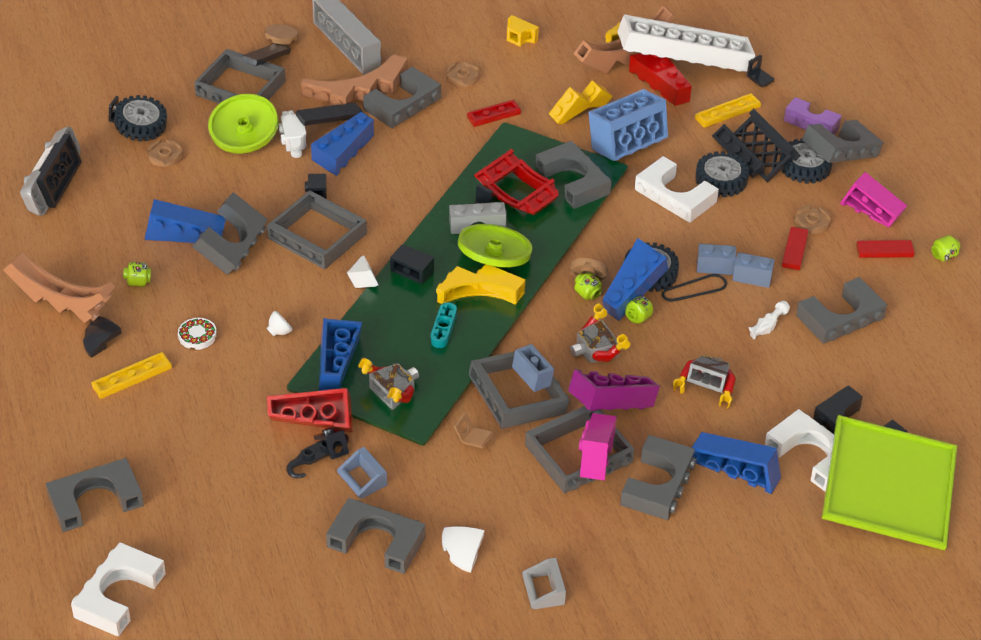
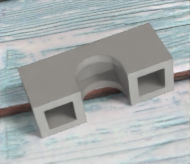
(465, 215)

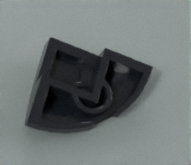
(98, 334)

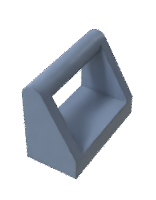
(372, 469)

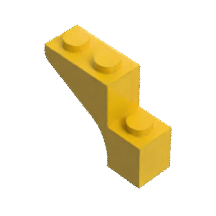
(575, 102)

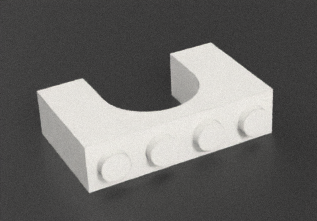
(686, 205)
(802, 429)
(121, 564)

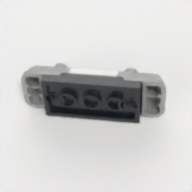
(52, 172)

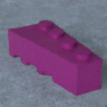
(613, 391)

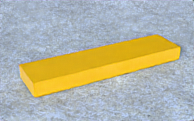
(727, 110)
(131, 375)

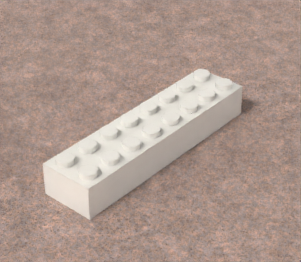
(685, 43)

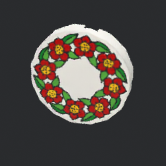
(197, 333)

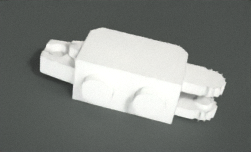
(292, 133)

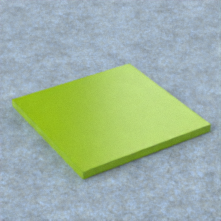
(890, 482)

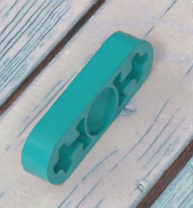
(445, 331)

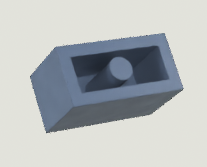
(716, 259)
(753, 270)
(533, 367)

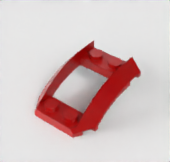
(507, 163)

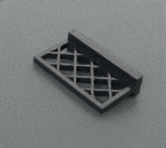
(775, 138)

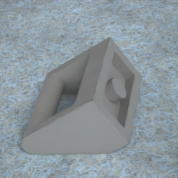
(545, 568)

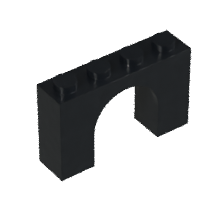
(843, 403)

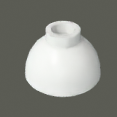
(278, 324)

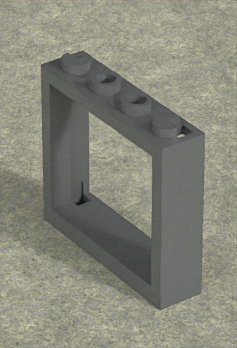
(266, 71)
(323, 258)
(519, 415)
(563, 426)

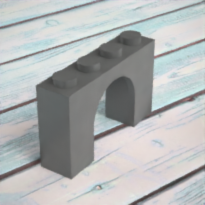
(394, 111)
(855, 144)
(571, 158)
(227, 254)
(829, 325)
(112, 476)
(660, 499)
(358, 517)

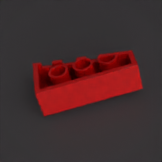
(661, 76)
(313, 408)

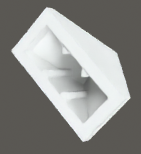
(362, 274)

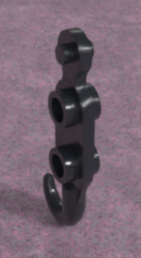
(311, 455)

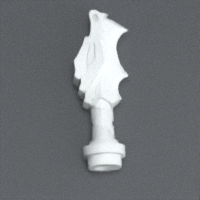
(768, 323)

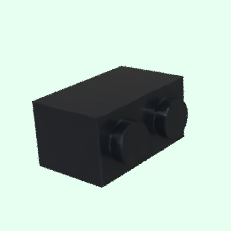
(412, 264)

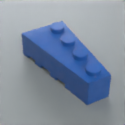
(342, 143)
(180, 223)
(635, 278)
(338, 346)
(739, 459)

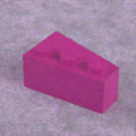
(875, 200)
(596, 445)

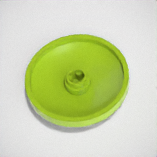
(243, 123)
(495, 245)

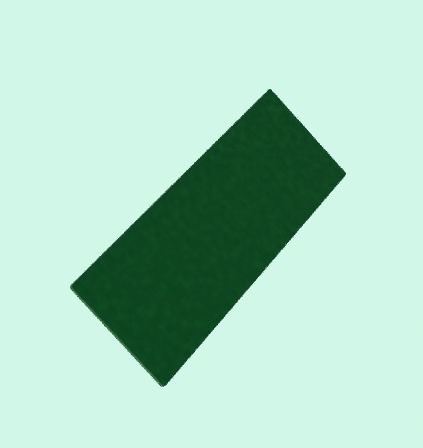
(402, 312)

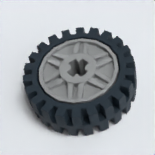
(140, 118)
(808, 166)
(724, 172)
(671, 274)

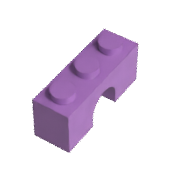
(798, 114)

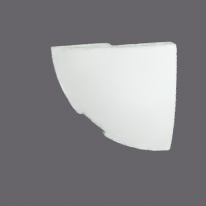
(462, 545)

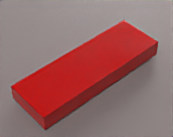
(493, 113)
(795, 248)
(885, 248)

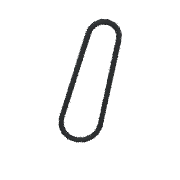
(692, 281)

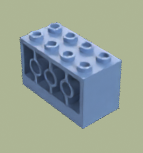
(628, 124)

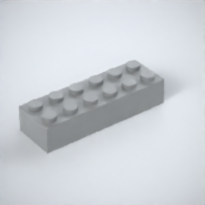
(347, 34)

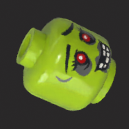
(945, 248)
(137, 274)
(588, 286)
(639, 310)

